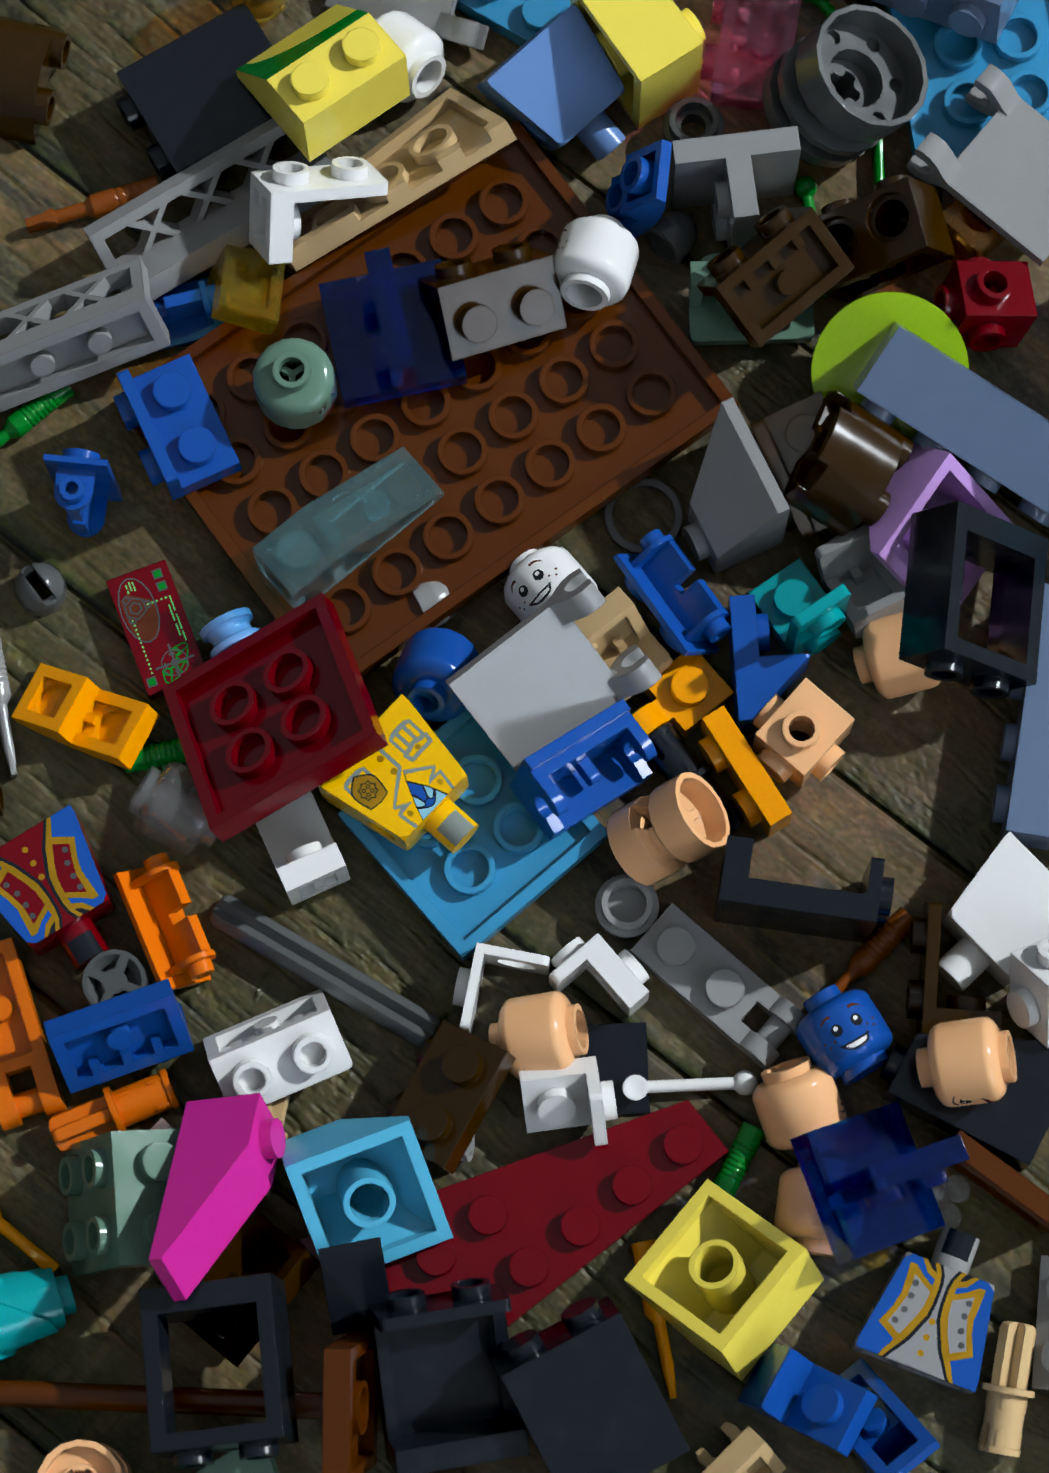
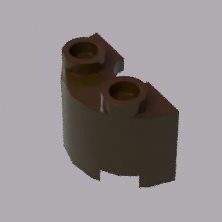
(26, 61)
(847, 466)

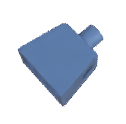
(560, 86)

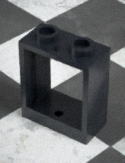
(933, 593)
(212, 1299)

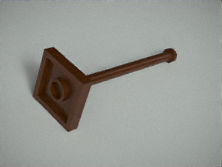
(344, 1406)

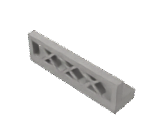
(197, 241)
(85, 340)

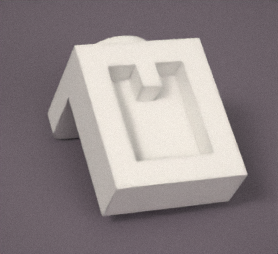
(568, 1099)

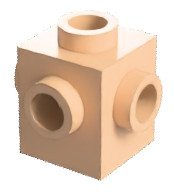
(809, 715)

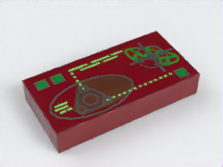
(155, 626)

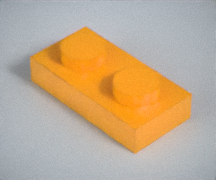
(729, 751)

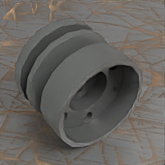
(846, 84)

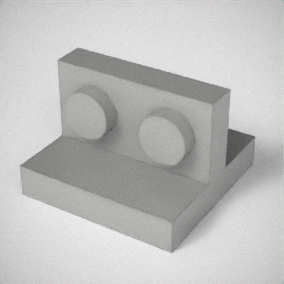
(732, 175)

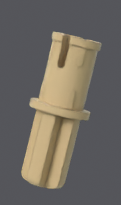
(1008, 1391)

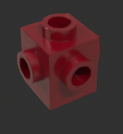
(988, 302)

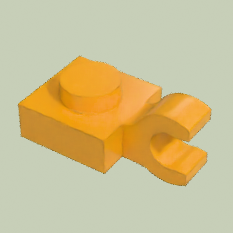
(683, 696)

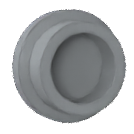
(626, 907)

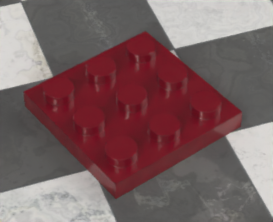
(273, 717)

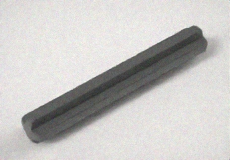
(324, 971)

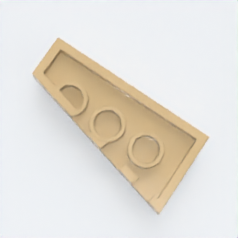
(414, 160)

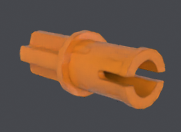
(114, 1110)

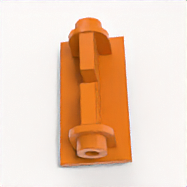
(169, 938)

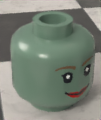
(289, 400)

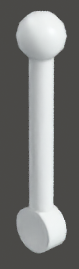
(636, 1087)

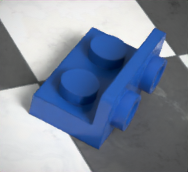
(179, 426)
(119, 1036)

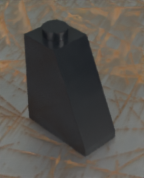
(1006, 1128)

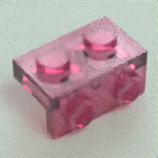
(748, 44)

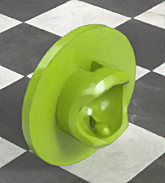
(860, 327)

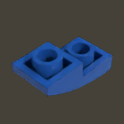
(640, 190)

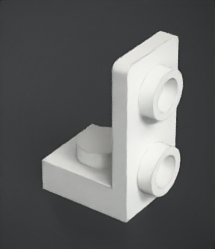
(274, 195)
(303, 849)

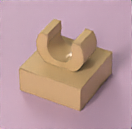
(744, 1455)

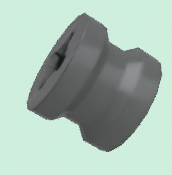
(106, 975)

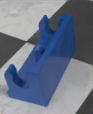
(584, 770)

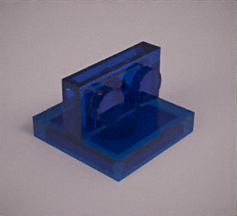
(386, 333)
(874, 1181)

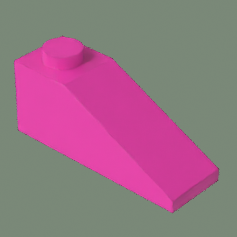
(214, 1184)

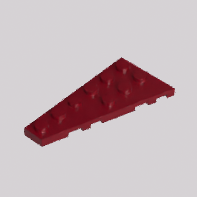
(558, 1209)

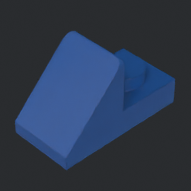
(754, 676)
(808, 1398)
(891, 1435)

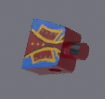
(55, 888)

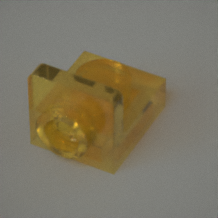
(246, 289)

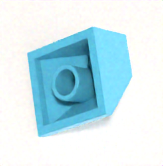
(366, 1183)

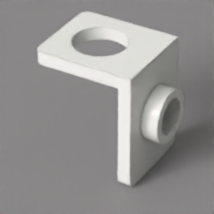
(470, 980)

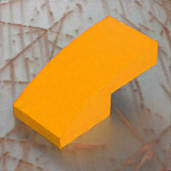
(84, 716)

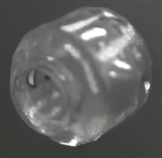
(170, 810)

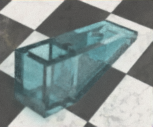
(345, 527)

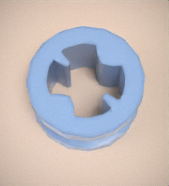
(228, 629)

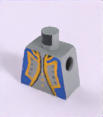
(932, 1315)

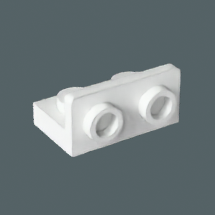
(279, 1050)

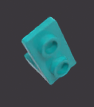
(800, 610)

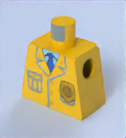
(406, 785)

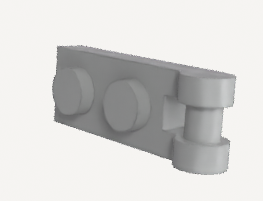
(716, 985)

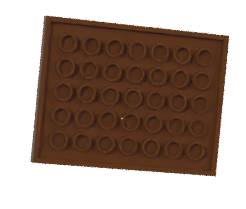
(518, 449)

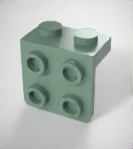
(114, 1197)

